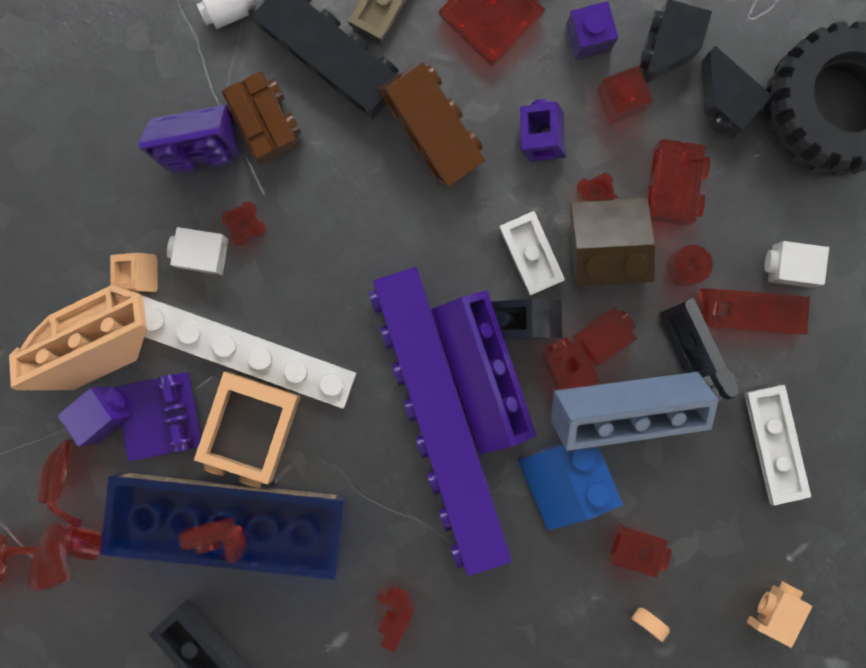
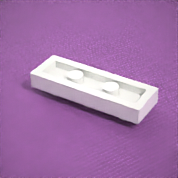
(777, 445)

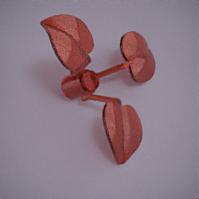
(49, 559)

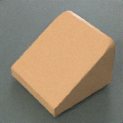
(134, 272)

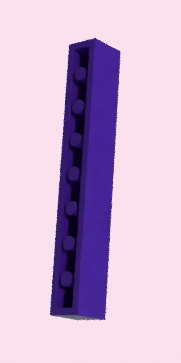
(441, 421)

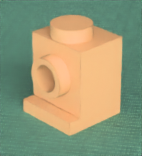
(781, 614)

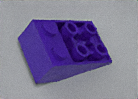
(191, 139)

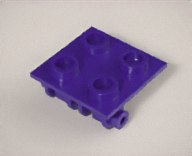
(161, 416)

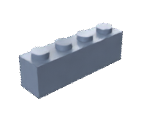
(633, 410)

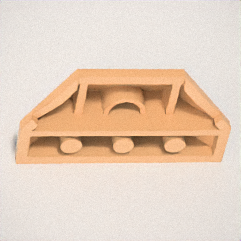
(81, 342)

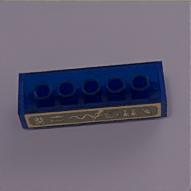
(281, 527)

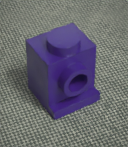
(533, 120)

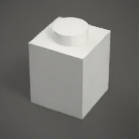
(198, 251)
(797, 264)

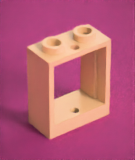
(248, 474)

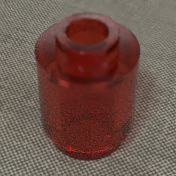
(679, 270)

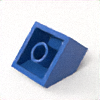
(569, 484)

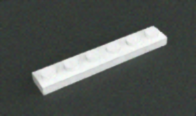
(247, 353)

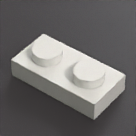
(531, 253)

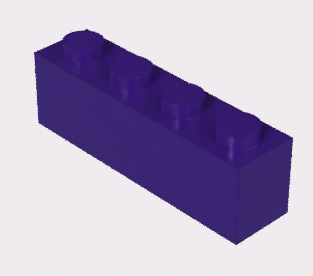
(483, 372)

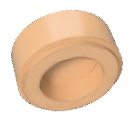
(651, 624)

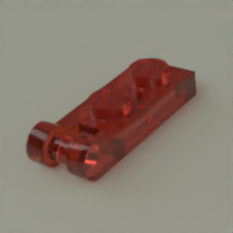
(756, 311)

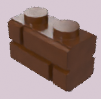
(261, 118)

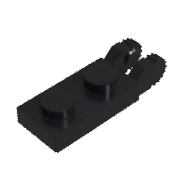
(698, 348)

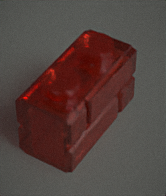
(677, 181)

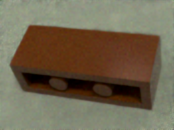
(432, 123)

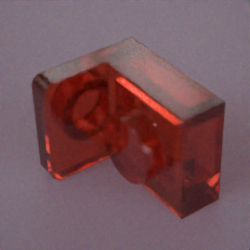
(207, 538)
(395, 623)

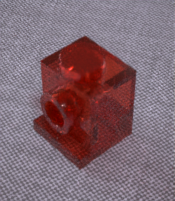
(628, 543)

